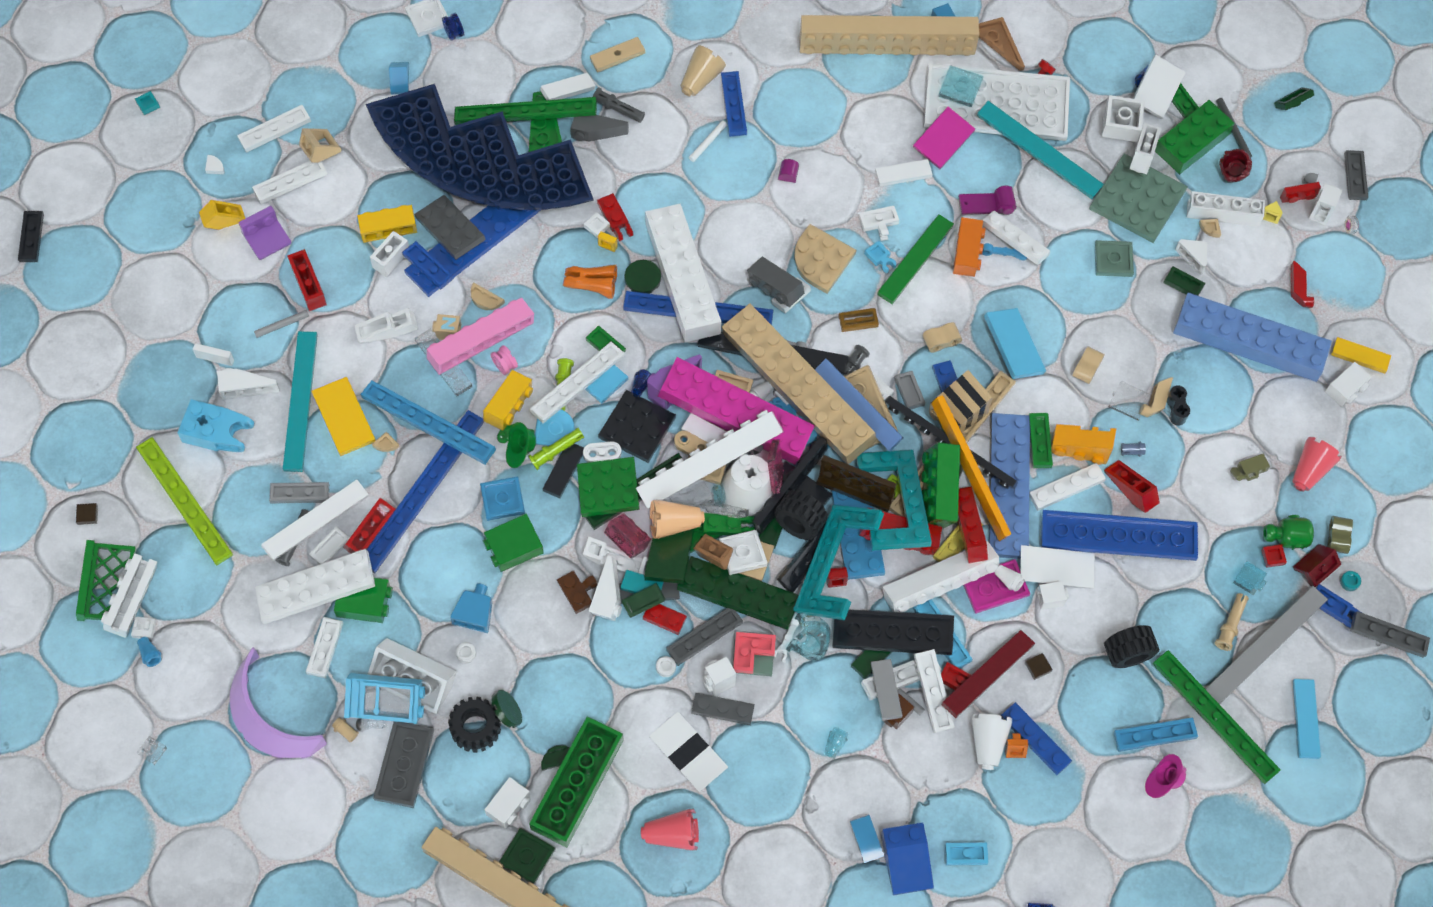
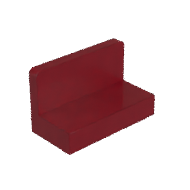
(1318, 564)

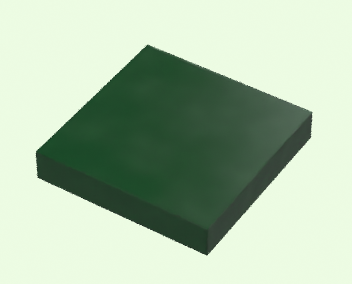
(527, 856)

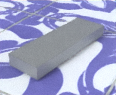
(299, 492)
(886, 689)

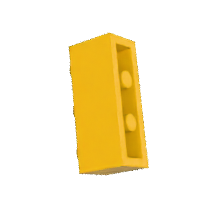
(382, 223)
(508, 400)

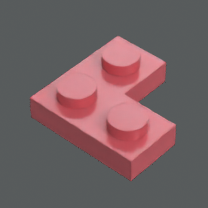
(749, 645)

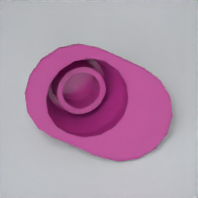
(1166, 776)

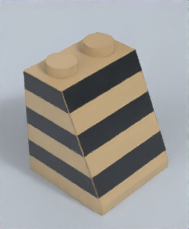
(966, 400)

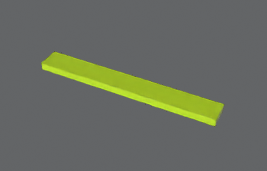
(184, 501)

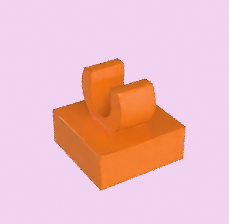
(1016, 747)

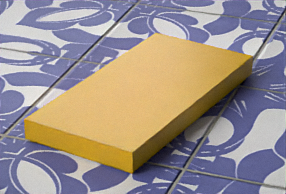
(343, 416)

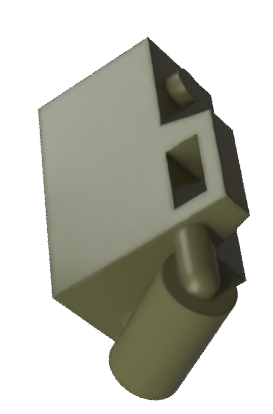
(1250, 467)

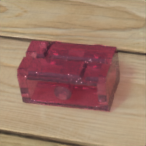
(627, 535)

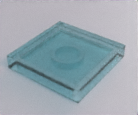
(961, 86)

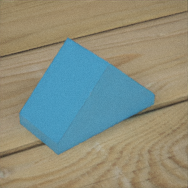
(399, 77)

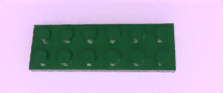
(739, 593)

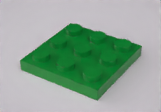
(608, 487)

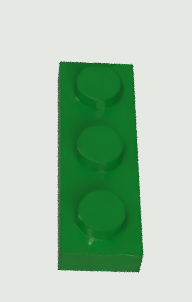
(1040, 440)

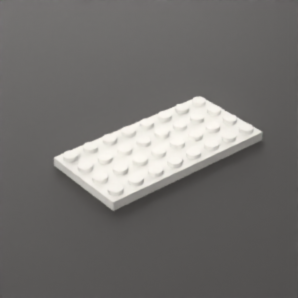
(1031, 99)

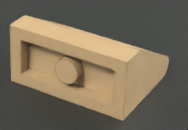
(312, 148)

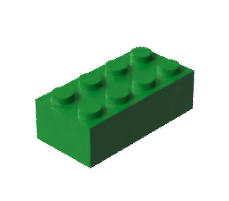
(1194, 137)
(941, 483)

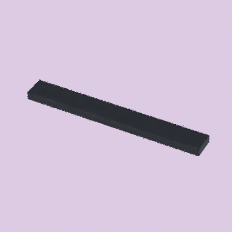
(812, 356)

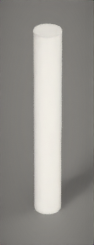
(710, 138)

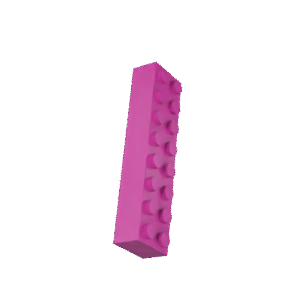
(730, 406)

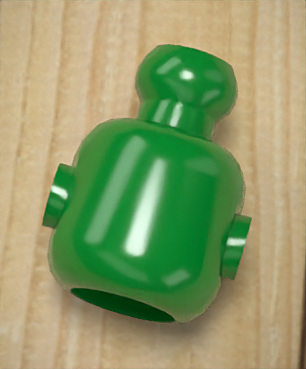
(1291, 532)

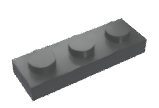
(723, 709)

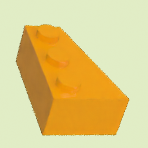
(1083, 444)

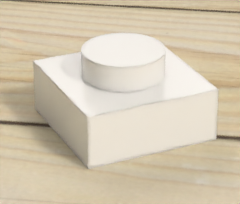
(596, 224)

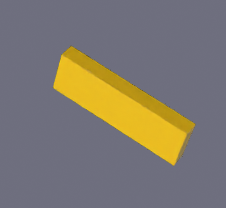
(1361, 355)

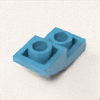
(866, 838)

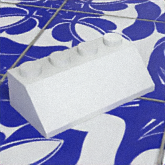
(399, 661)

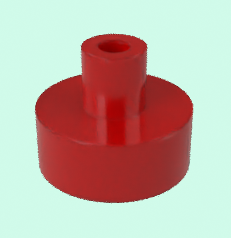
(1046, 67)

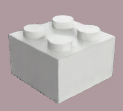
(1123, 118)

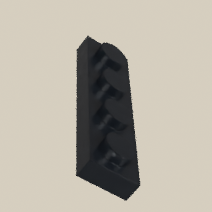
(799, 566)

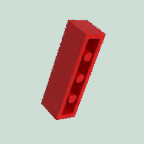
(893, 521)
(971, 527)

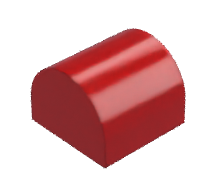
(837, 577)

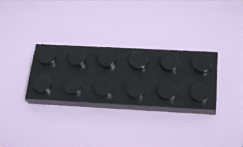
(894, 632)

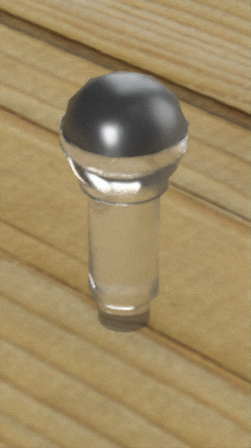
(365, 724)

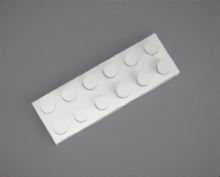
(315, 586)

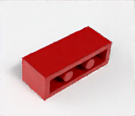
(307, 280)
(369, 526)

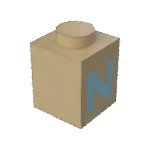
(446, 325)

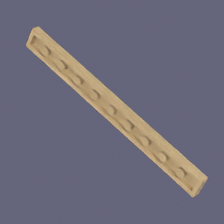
(998, 390)

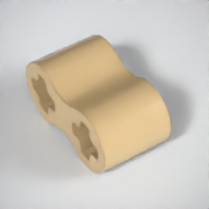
(942, 337)
(1088, 365)

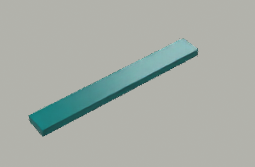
(1040, 149)
(300, 402)

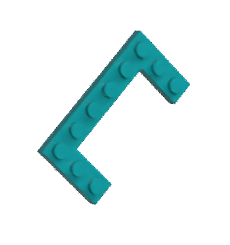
(917, 530)
(810, 598)

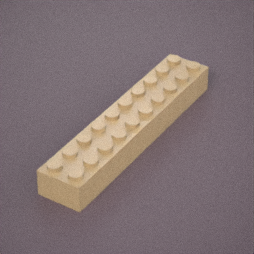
(889, 35)
(799, 384)

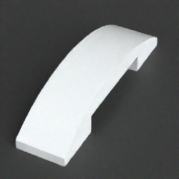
(598, 551)

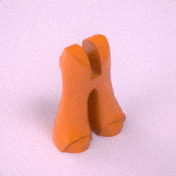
(594, 279)

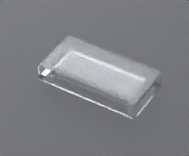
(727, 510)

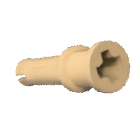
(1230, 630)

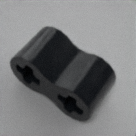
(1178, 405)

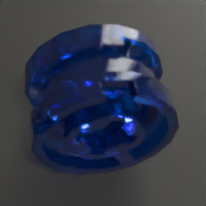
(453, 26)

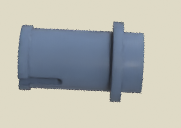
(1133, 449)

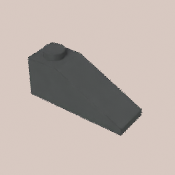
(597, 128)

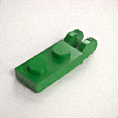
(725, 525)

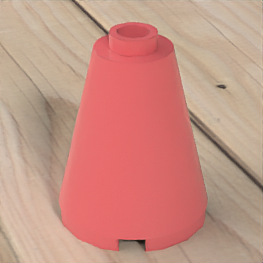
(1314, 463)
(673, 831)

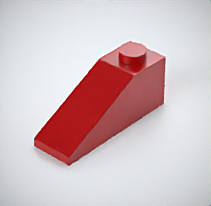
(1134, 486)

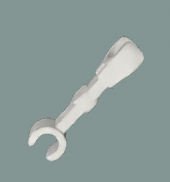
(788, 638)

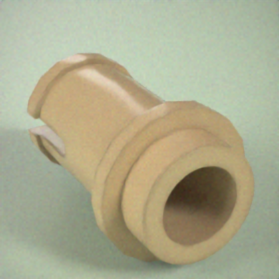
(344, 729)

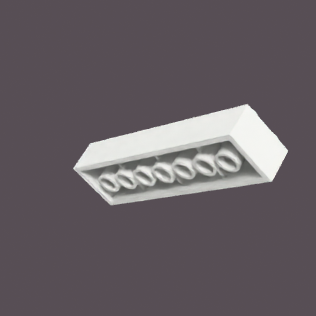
(683, 273)

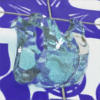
(817, 637)

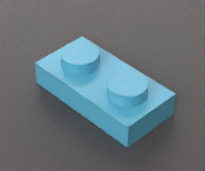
(966, 853)

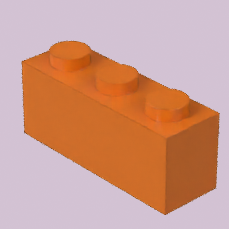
(969, 247)

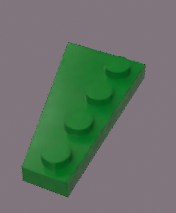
(543, 131)

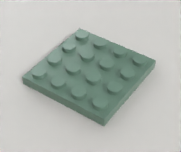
(1138, 199)

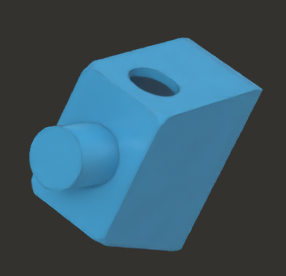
(473, 610)

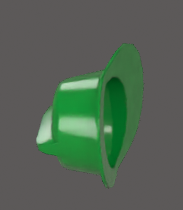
(520, 444)

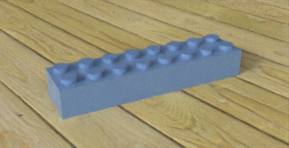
(1252, 337)

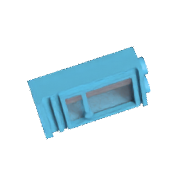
(384, 698)

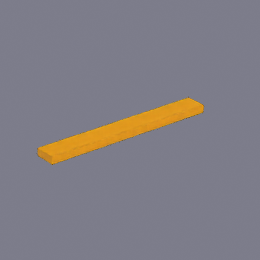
(971, 469)

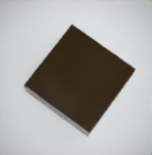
(86, 513)
(1038, 666)

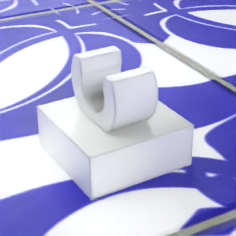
(143, 627)

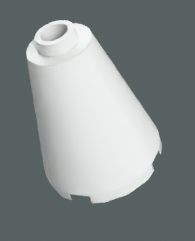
(990, 738)

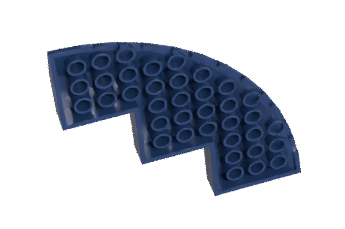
(477, 156)

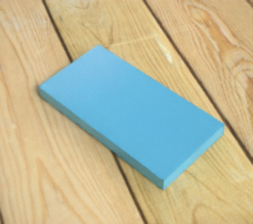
(1014, 343)

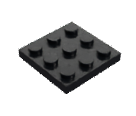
(637, 426)

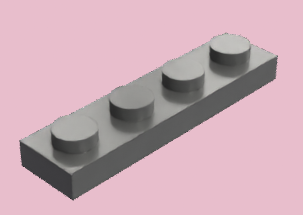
(1390, 634)
(704, 635)

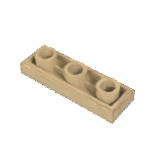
(617, 54)

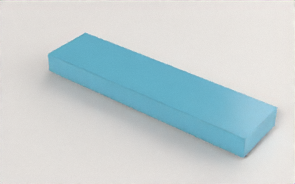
(960, 656)
(1306, 718)

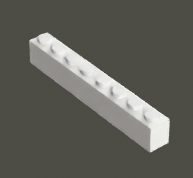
(710, 459)

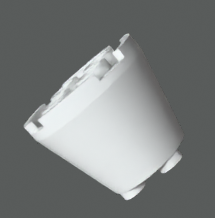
(748, 484)

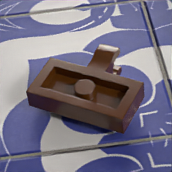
(576, 591)

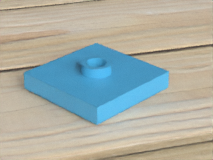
(502, 498)

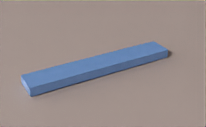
(884, 430)

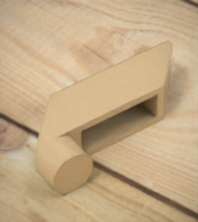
(1158, 398)

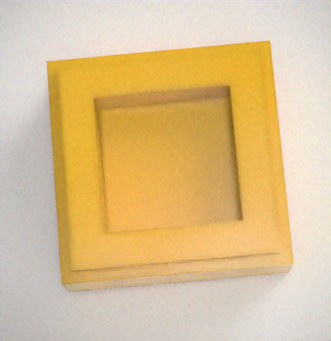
(607, 241)

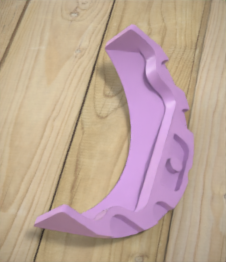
(257, 731)

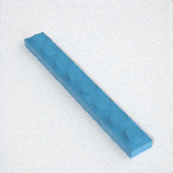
(428, 422)

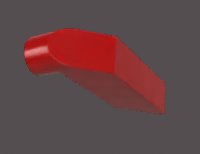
(1299, 286)

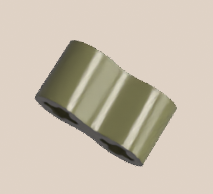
(1340, 534)

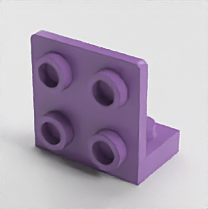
(264, 233)

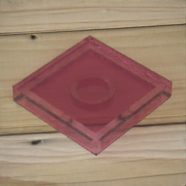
(775, 466)

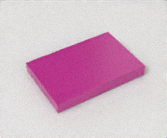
(944, 137)
(991, 592)

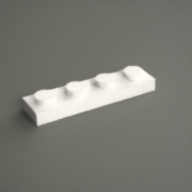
(274, 128)
(289, 181)
(1016, 237)
(1067, 486)
(904, 676)
(933, 690)

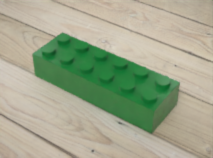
(576, 782)

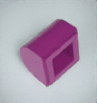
(788, 170)

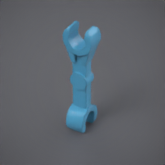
(988, 249)

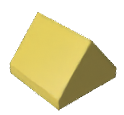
(1272, 212)

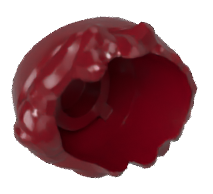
(1235, 165)

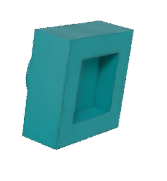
(147, 103)

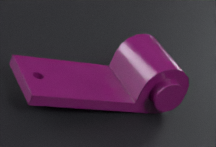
(984, 203)

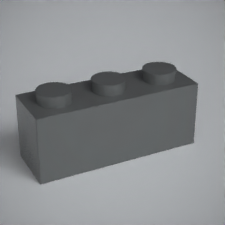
(775, 282)

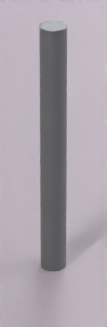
(1241, 142)

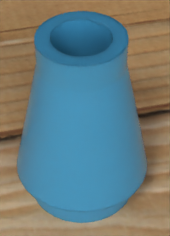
(149, 653)

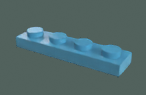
(1155, 734)

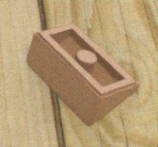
(714, 551)

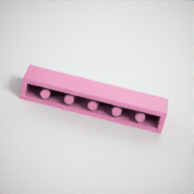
(480, 335)

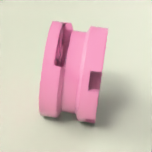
(504, 360)

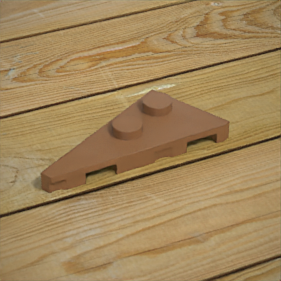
(997, 36)

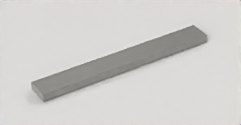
(1266, 644)

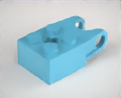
(213, 427)

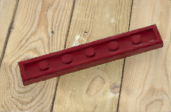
(988, 674)

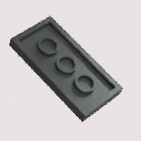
(450, 227)
(403, 764)

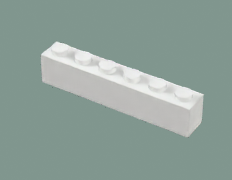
(937, 580)

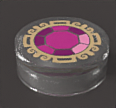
(1351, 224)

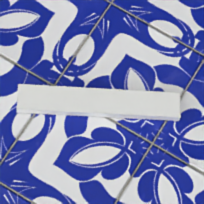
(577, 382)
(314, 520)

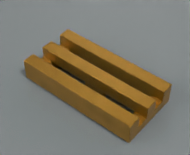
(859, 322)

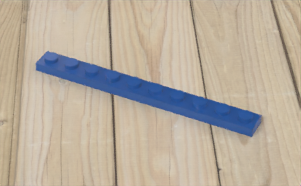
(418, 495)

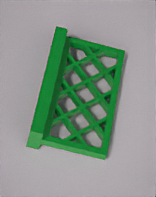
(88, 575)

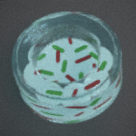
(719, 494)

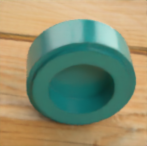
(1350, 581)

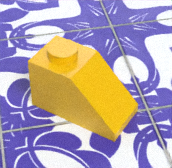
(221, 214)

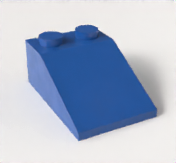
(907, 858)

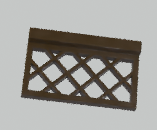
(856, 484)

